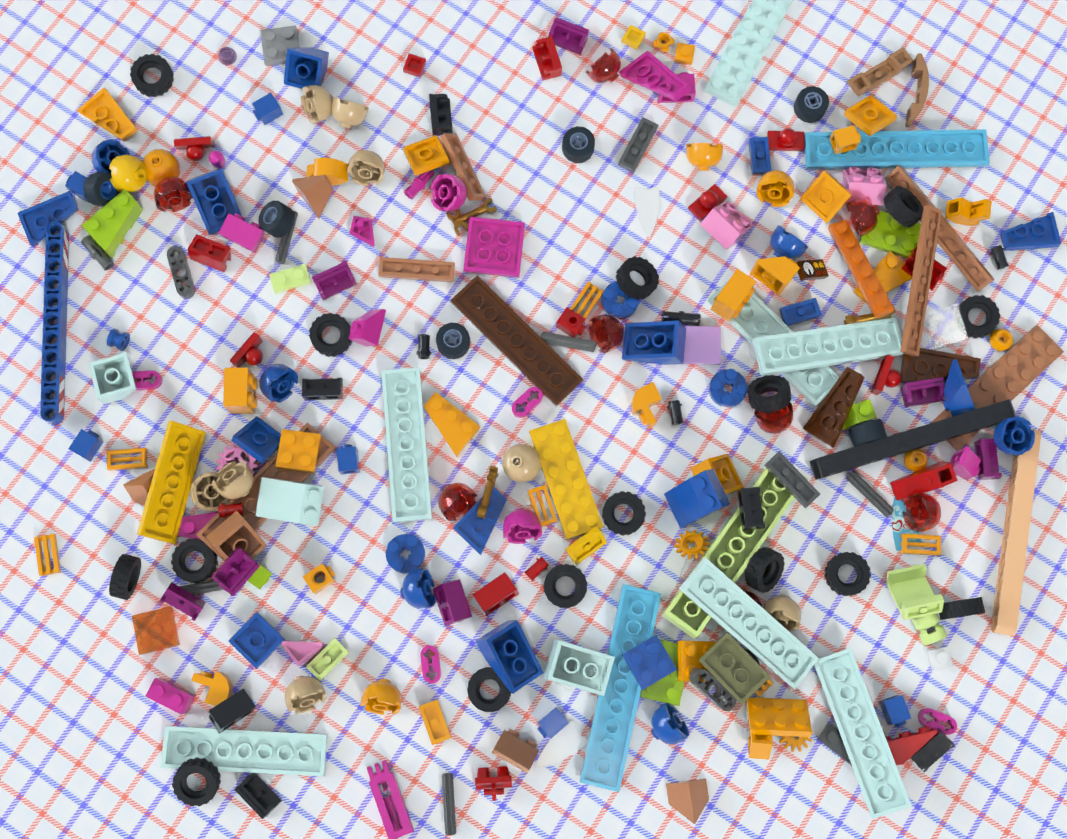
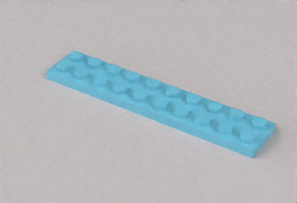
(901, 148)
(617, 708)

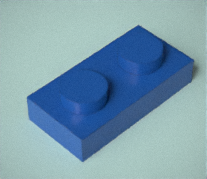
(759, 155)
(800, 312)

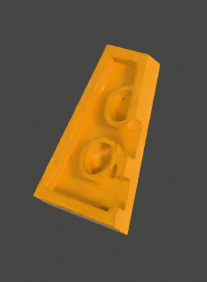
(108, 114)
(889, 274)
(452, 423)

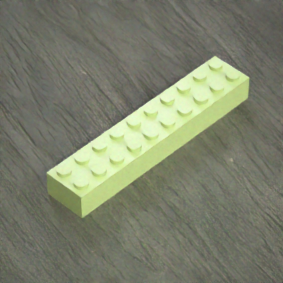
(732, 551)

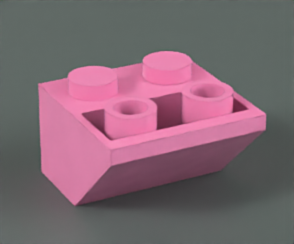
(865, 184)
(726, 224)

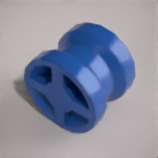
(118, 339)

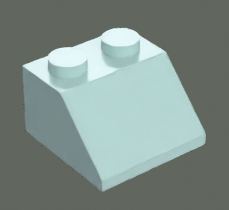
(112, 378)

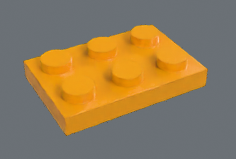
(778, 717)

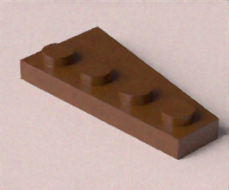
(936, 364)
(833, 411)

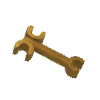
(459, 221)
(850, 319)
(491, 479)

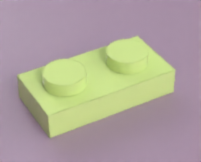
(290, 278)
(327, 659)

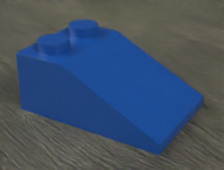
(213, 198)
(654, 342)
(696, 498)
(510, 655)

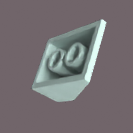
(289, 501)
(578, 667)

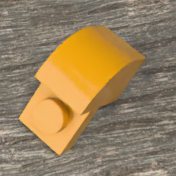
(334, 170)
(966, 212)
(642, 401)
(220, 686)

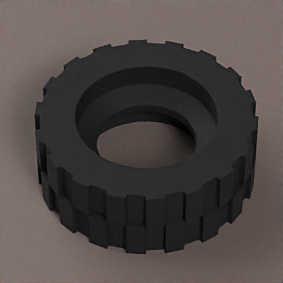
(152, 61)
(903, 206)
(645, 269)
(990, 310)
(316, 334)
(769, 403)
(638, 513)
(183, 550)
(858, 563)
(764, 569)
(125, 576)
(550, 586)
(962, 608)
(474, 691)
(186, 794)

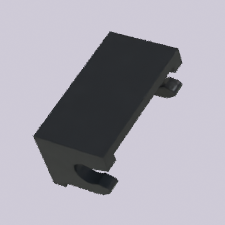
(440, 114)
(322, 389)
(750, 508)
(231, 710)
(932, 750)
(258, 795)

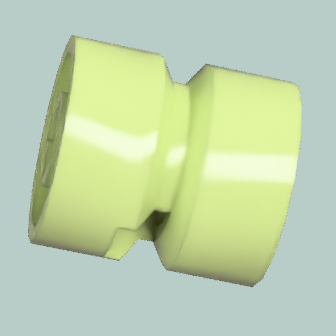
(925, 622)

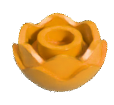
(997, 343)
(911, 464)

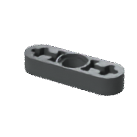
(174, 266)
(704, 689)

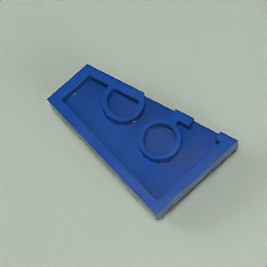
(39, 216)
(1033, 235)
(478, 530)

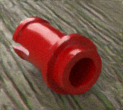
(228, 510)
(539, 566)

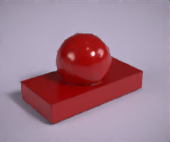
(786, 140)
(194, 146)
(707, 201)
(248, 352)
(886, 376)

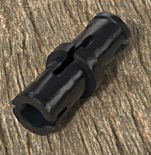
(684, 318)

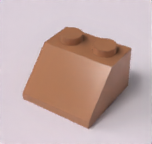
(235, 533)
(515, 750)

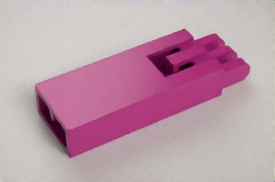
(391, 808)

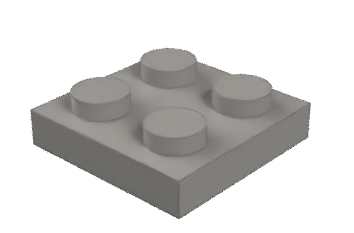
(276, 42)

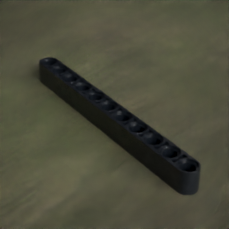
(912, 439)

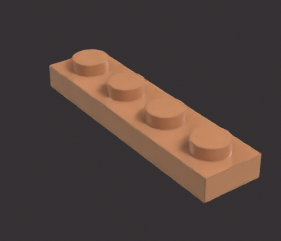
(462, 166)
(416, 269)

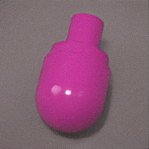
(217, 159)

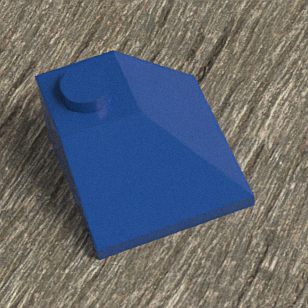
(305, 67)
(956, 392)

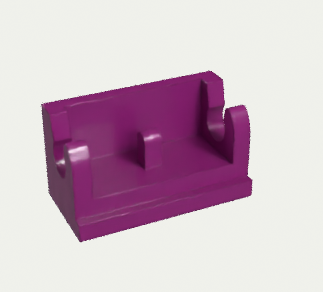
(569, 36)
(334, 280)
(923, 392)
(987, 452)
(235, 571)
(183, 600)
(452, 602)

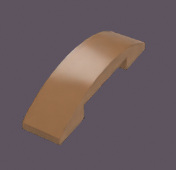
(919, 72)
(880, 73)

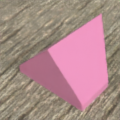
(302, 651)

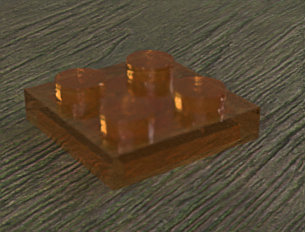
(155, 630)

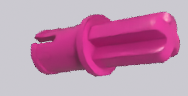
(418, 184)

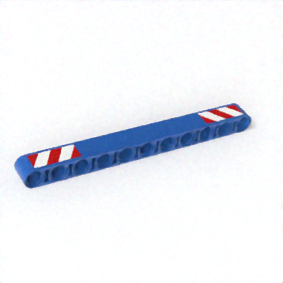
(58, 330)

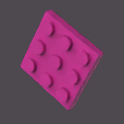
(494, 247)

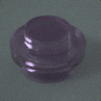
(227, 56)

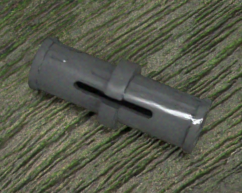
(97, 253)

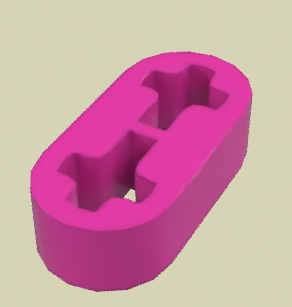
(146, 375)
(524, 399)
(435, 662)
(938, 716)

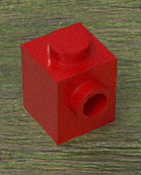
(571, 323)

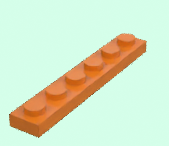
(861, 268)

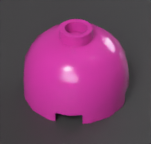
(448, 192)
(521, 525)

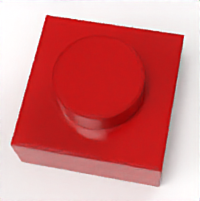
(414, 65)

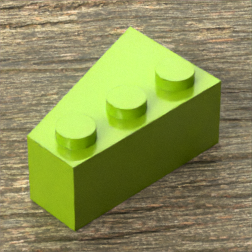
(113, 222)

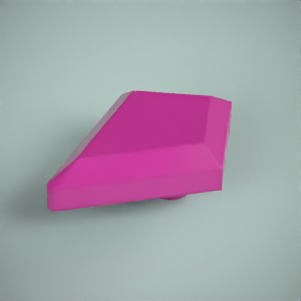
(363, 230)

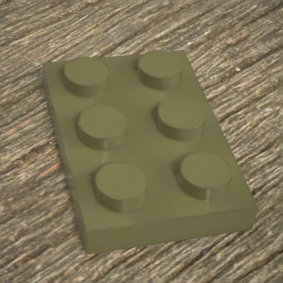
(734, 668)

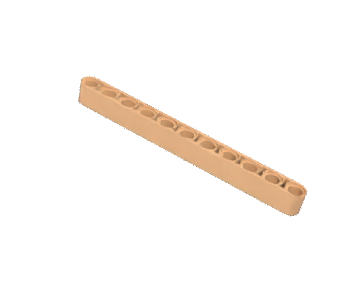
(1015, 540)

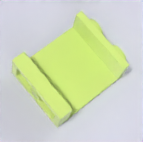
(913, 593)

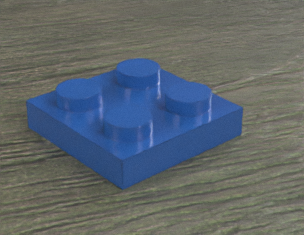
(258, 439)
(256, 640)
(649, 662)

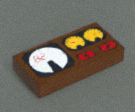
(812, 269)

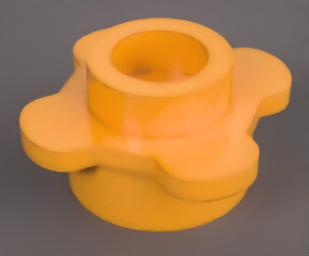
(666, 38)

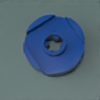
(615, 308)
(726, 398)
(414, 559)

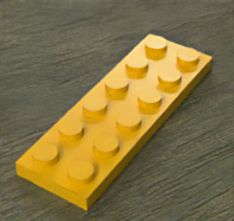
(566, 479)
(171, 482)

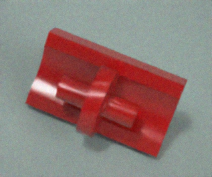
(493, 785)

